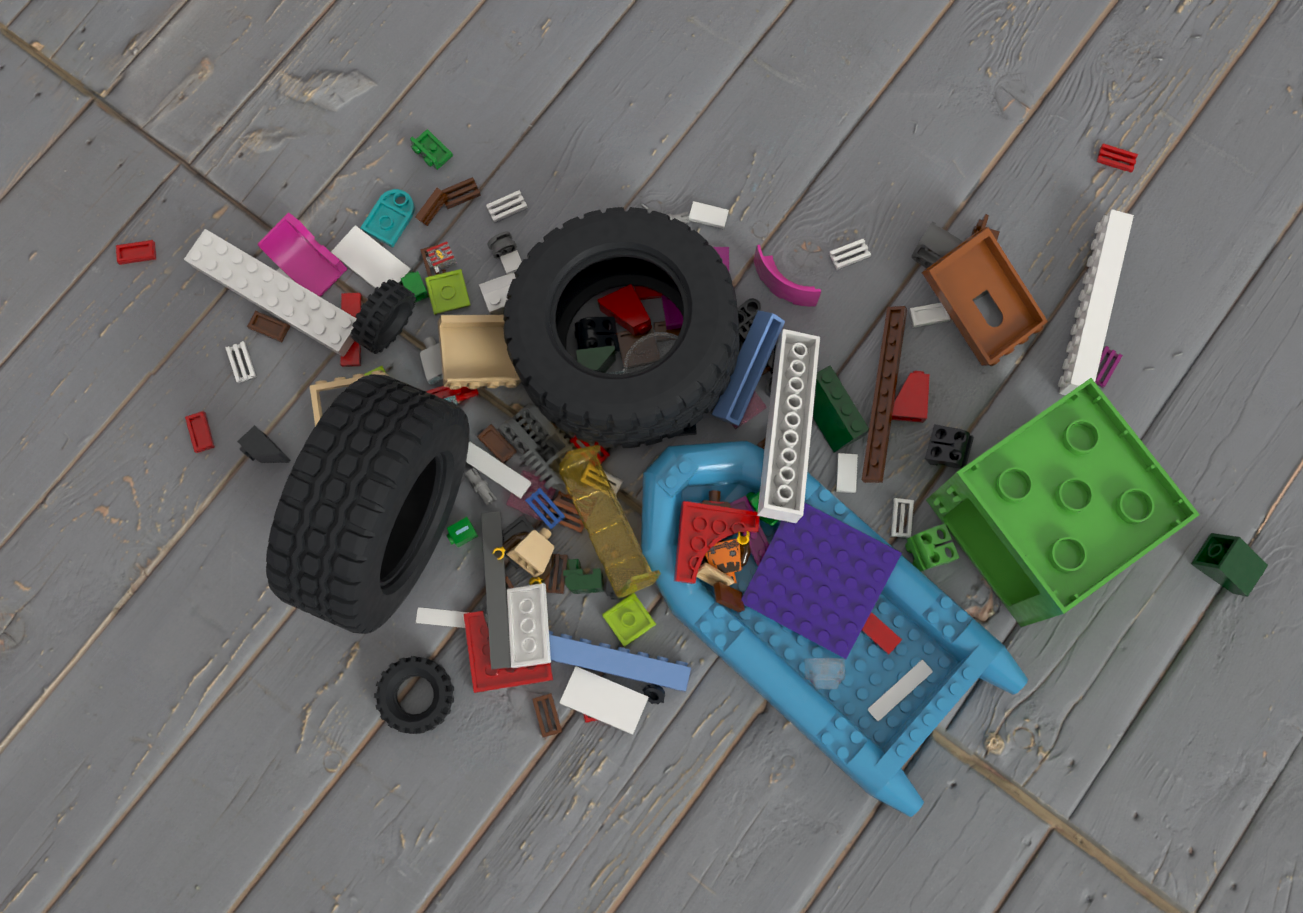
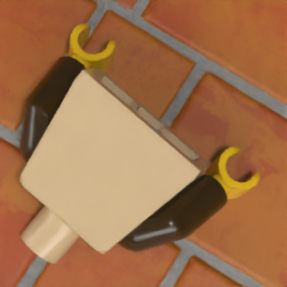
(531, 552)

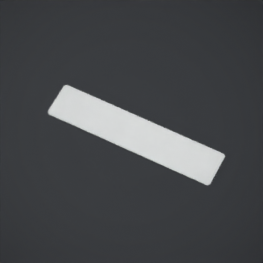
(442, 617)
(900, 690)

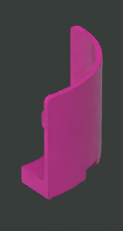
(301, 256)
(781, 286)

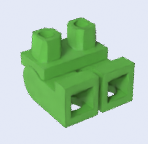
(925, 551)

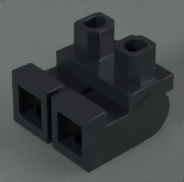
(595, 333)
(949, 447)

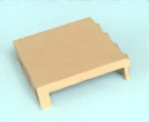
(475, 352)

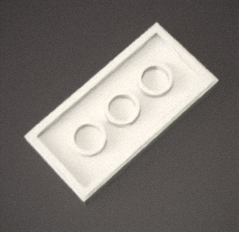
(369, 258)
(528, 625)
(604, 700)

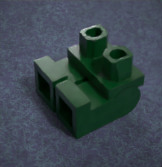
(579, 582)

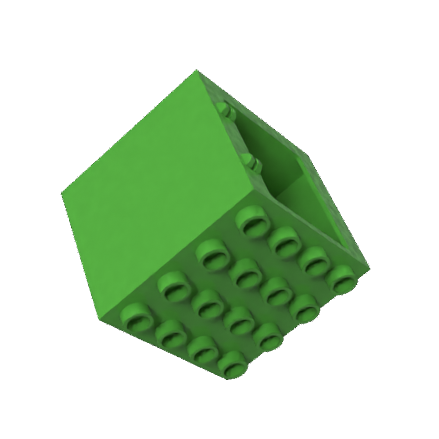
(1061, 506)

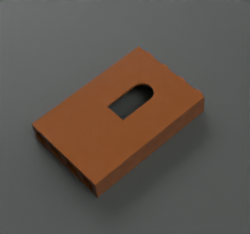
(966, 273)

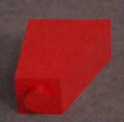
(626, 309)
(912, 399)

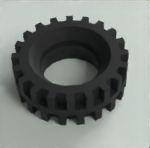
(383, 316)
(388, 701)

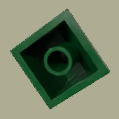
(1230, 563)

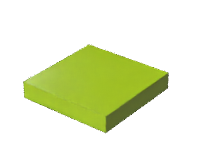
(447, 291)
(629, 619)

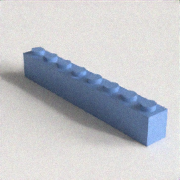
(619, 662)

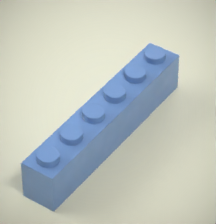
(749, 367)

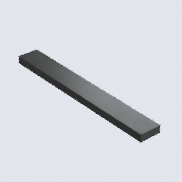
(496, 591)

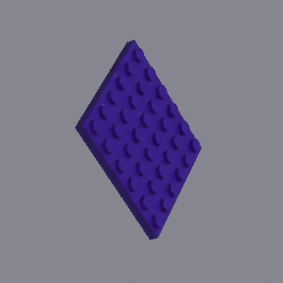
(821, 579)

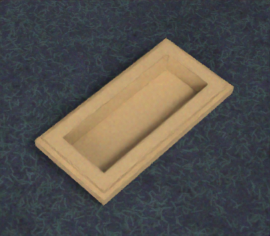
(712, 575)

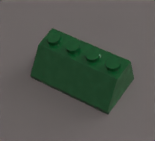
(836, 412)

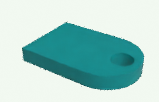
(388, 218)

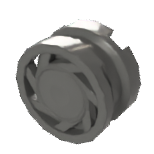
(501, 244)

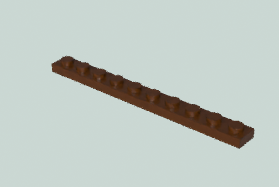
(884, 395)

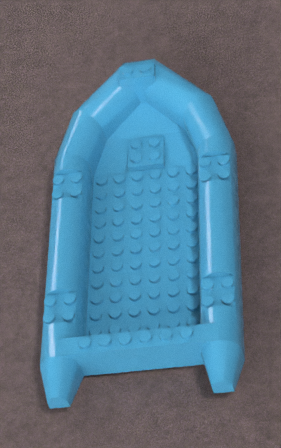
(773, 655)

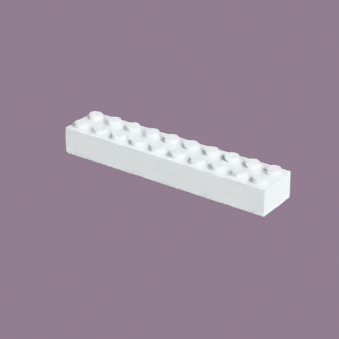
(272, 292)
(1096, 300)
(789, 427)

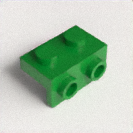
(432, 150)

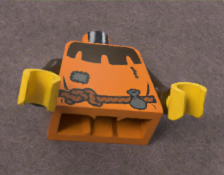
(729, 555)

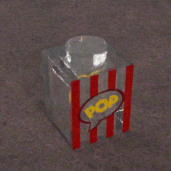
(440, 257)

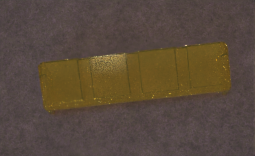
(605, 522)

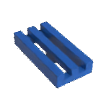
(534, 496)

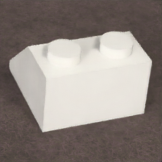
(496, 292)

